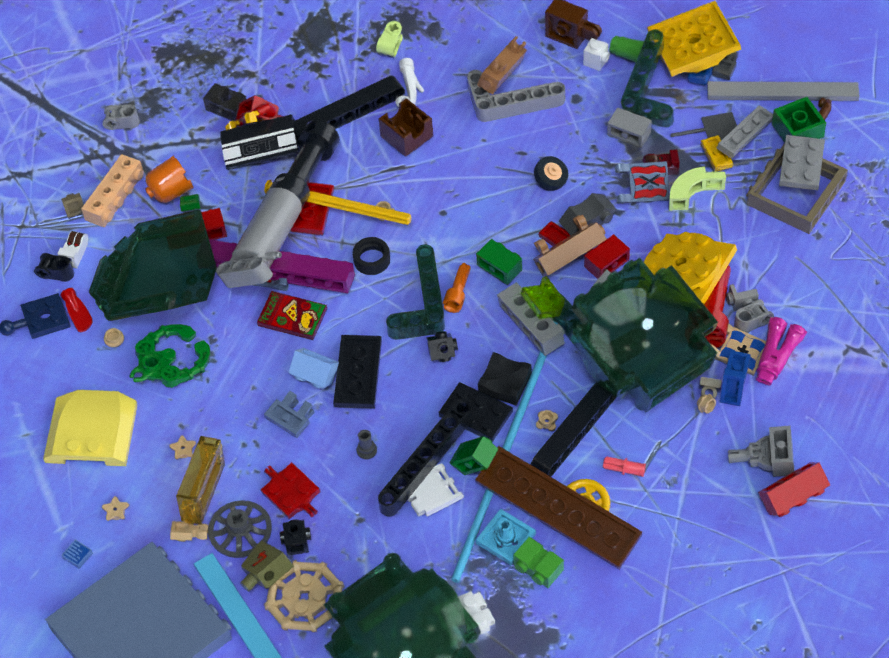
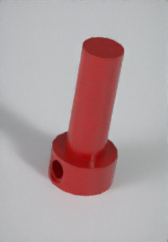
(715, 305)

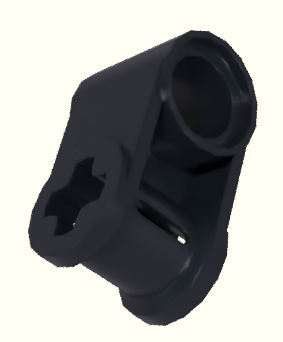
(54, 268)

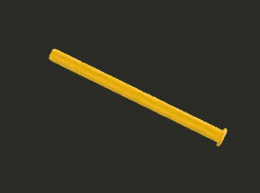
(354, 206)

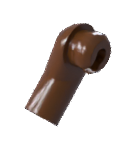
(825, 105)

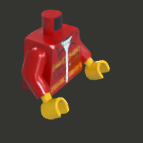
(253, 111)

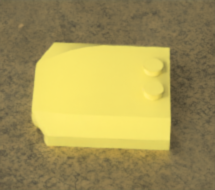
(91, 427)

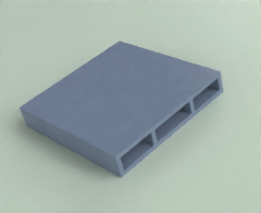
(140, 613)

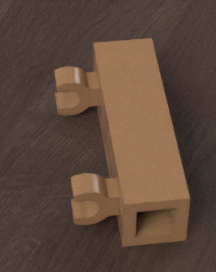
(502, 66)
(570, 248)

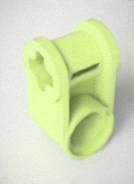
(390, 39)

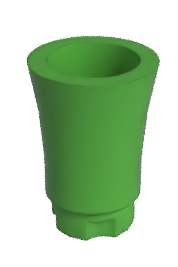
(626, 48)

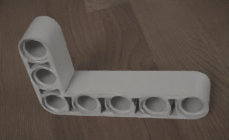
(514, 102)

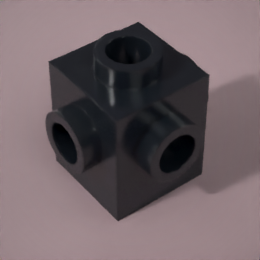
(440, 339)
(295, 537)

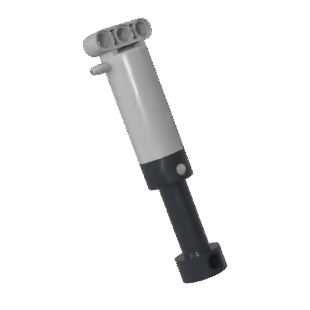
(278, 210)

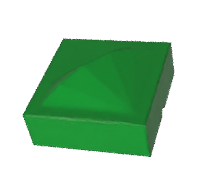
(190, 202)

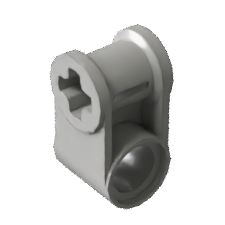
(121, 116)
(752, 316)

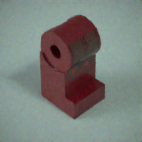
(672, 161)

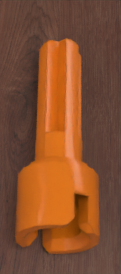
(455, 296)

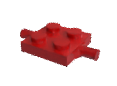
(290, 491)

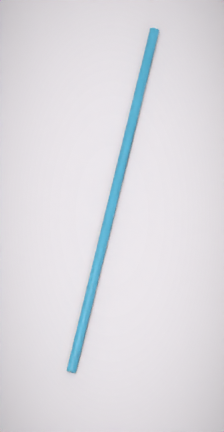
(507, 446)

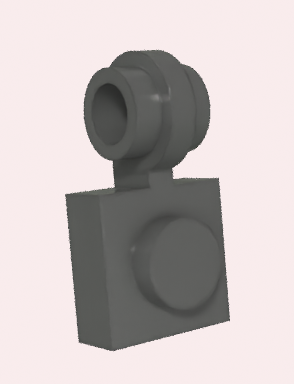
(726, 66)

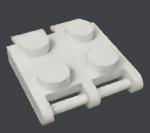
(434, 493)
(474, 604)

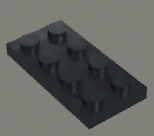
(357, 371)

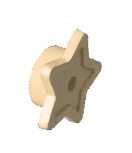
(182, 453)
(119, 513)

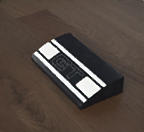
(259, 142)

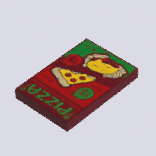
(292, 315)

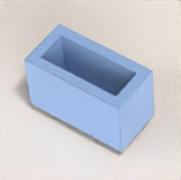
(313, 368)

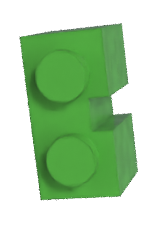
(538, 563)

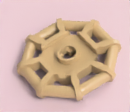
(294, 588)

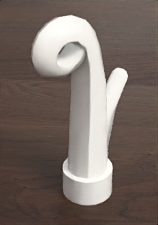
(407, 69)

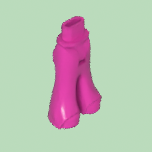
(773, 360)

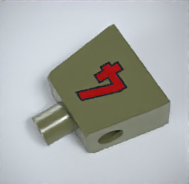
(264, 566)

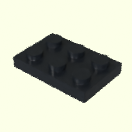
(487, 412)

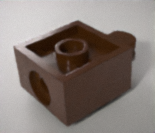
(569, 24)

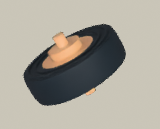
(551, 173)

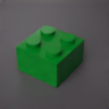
(799, 119)

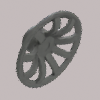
(239, 525)

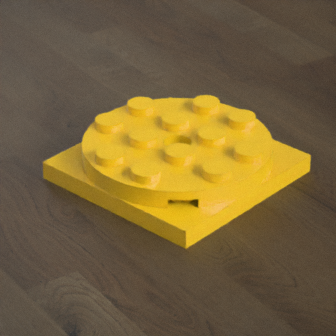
(696, 39)
(695, 259)

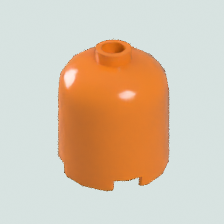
(167, 181)

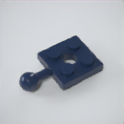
(32, 317)

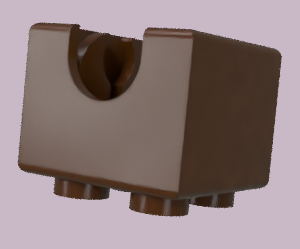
(407, 128)

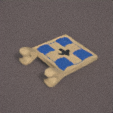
(741, 342)

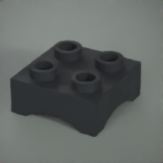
(504, 379)

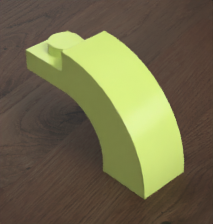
(691, 183)

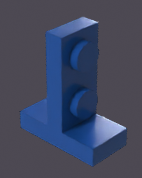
(734, 378)

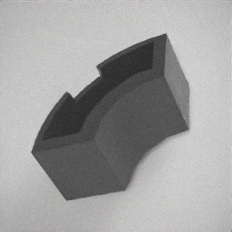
(594, 209)

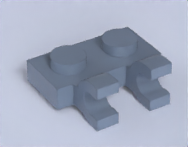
(288, 419)

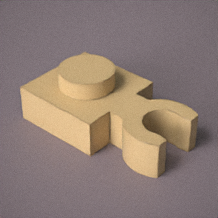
(183, 531)

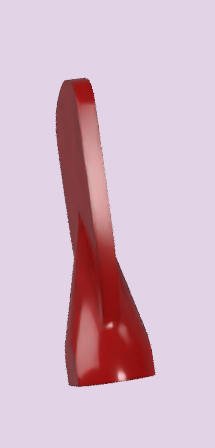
(77, 311)

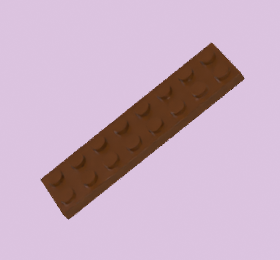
(560, 507)

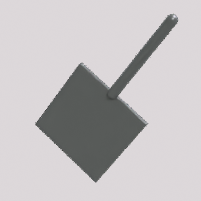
(713, 125)

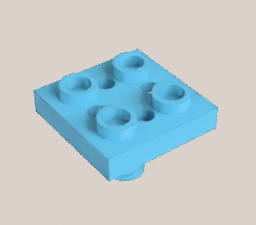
(507, 530)

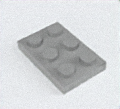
(802, 162)

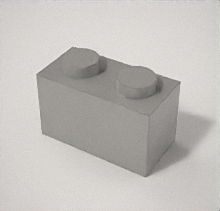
(629, 127)

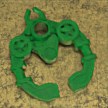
(157, 364)

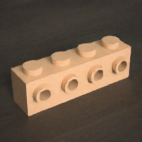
(112, 190)

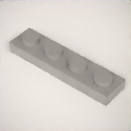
(745, 132)

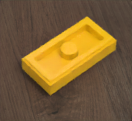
(717, 159)

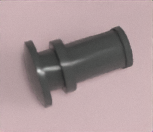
(366, 447)

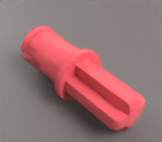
(624, 466)

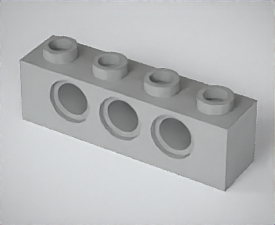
(542, 332)

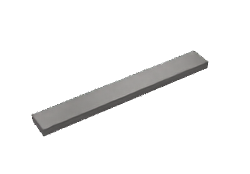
(783, 90)

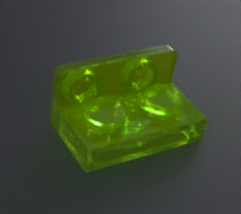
(544, 299)

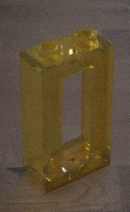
(200, 480)

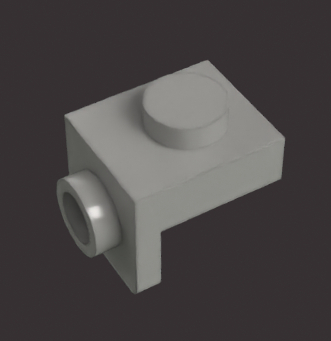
(741, 299)

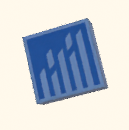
(77, 554)

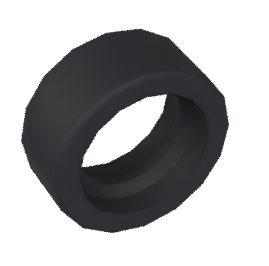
(371, 243)

